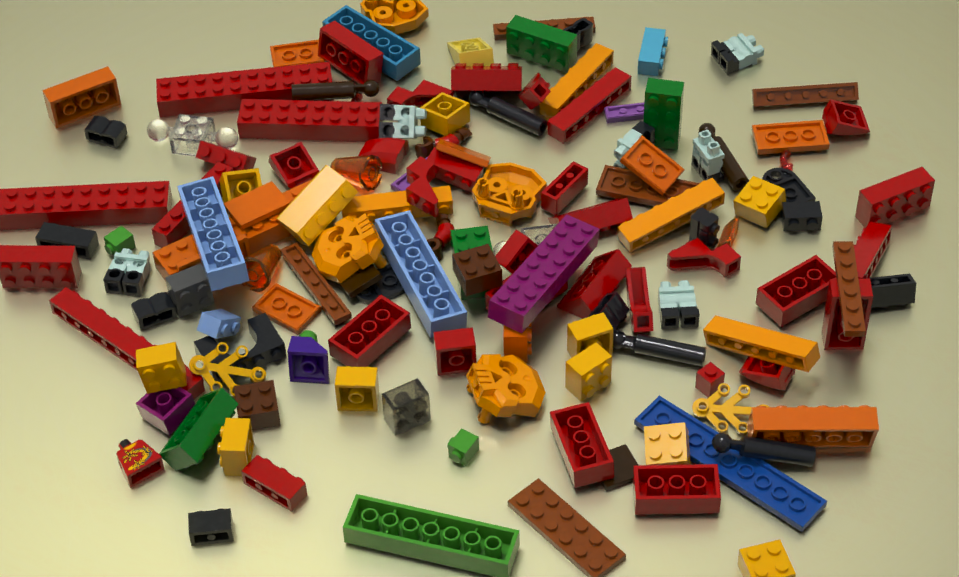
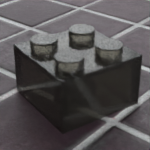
(406, 407)

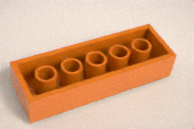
(816, 425)

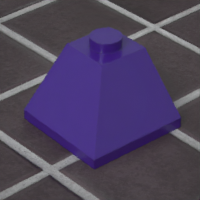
(307, 361)

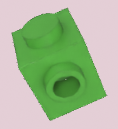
(119, 239)
(463, 447)

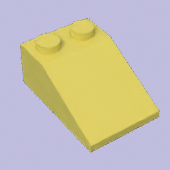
(471, 51)

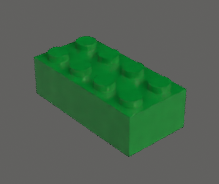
(541, 43)
(664, 111)
(467, 239)
(199, 429)

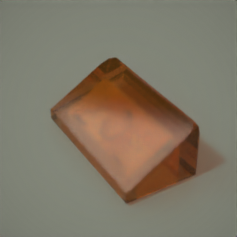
(729, 232)

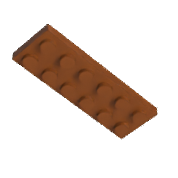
(623, 183)
(566, 530)

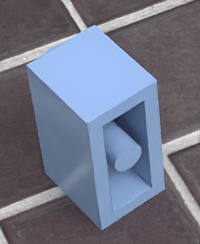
(219, 323)

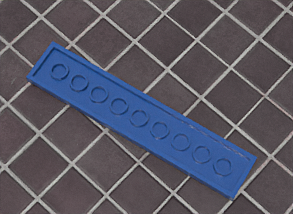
(747, 475)

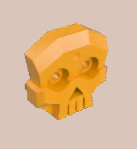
(395, 15)
(508, 192)
(347, 248)
(504, 387)

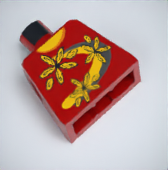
(138, 461)

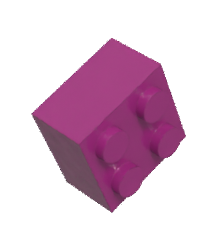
(166, 408)

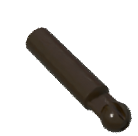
(333, 90)
(730, 167)

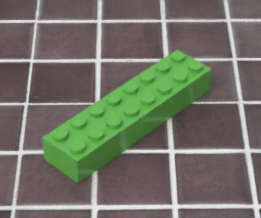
(431, 536)

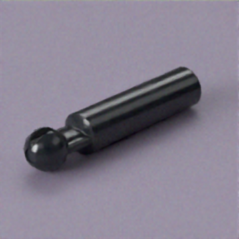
(509, 112)
(660, 348)
(766, 449)

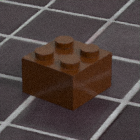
(477, 269)
(258, 404)

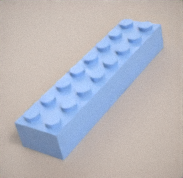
(213, 234)
(420, 273)

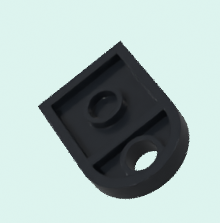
(794, 187)
(388, 286)

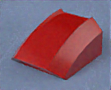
(844, 119)
(389, 150)
(293, 165)
(767, 373)

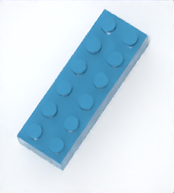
(399, 54)

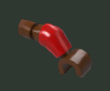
(457, 137)
(442, 236)

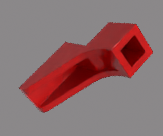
(534, 91)
(421, 95)
(419, 191)
(698, 255)
(638, 299)

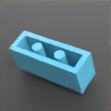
(652, 51)

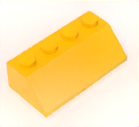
(317, 205)

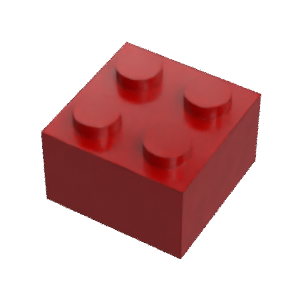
(454, 350)

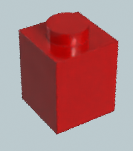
(709, 379)

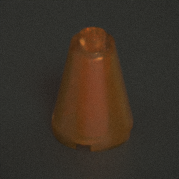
(359, 170)
(261, 267)

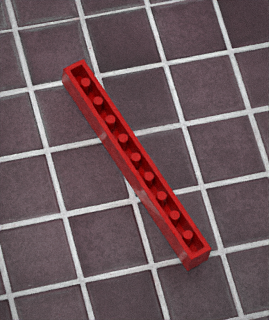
(109, 332)

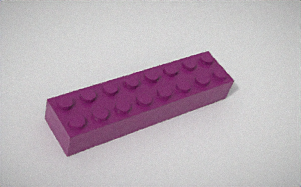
(543, 273)

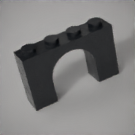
(268, 347)

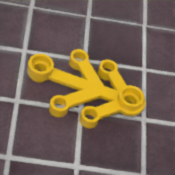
(223, 368)
(727, 409)

